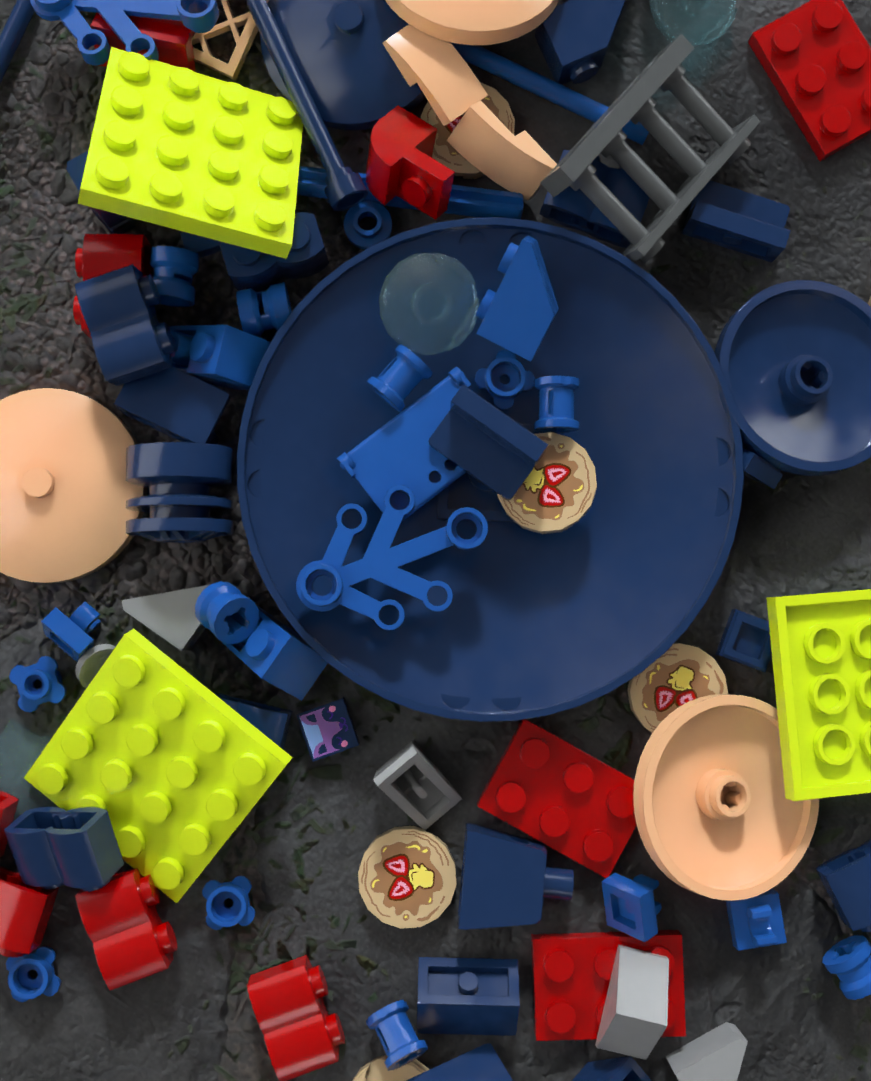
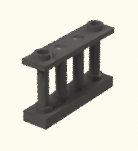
(609, 139)

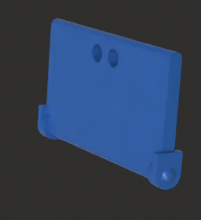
(402, 453)

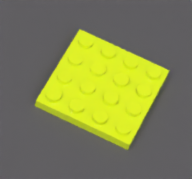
(194, 154)
(823, 691)
(161, 761)

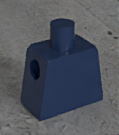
(506, 880)

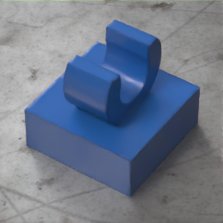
(73, 632)
(631, 905)
(756, 921)

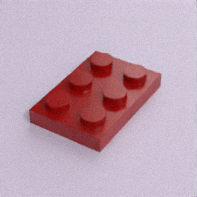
(820, 72)
(562, 798)
(574, 977)

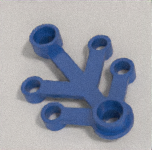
(195, 15)
(383, 562)

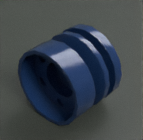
(179, 490)

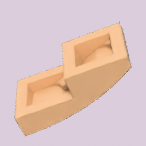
(437, 70)
(506, 159)

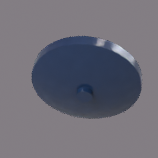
(343, 59)
(801, 376)

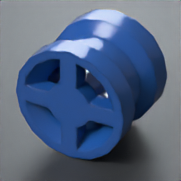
(224, 599)
(852, 964)

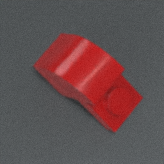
(403, 163)

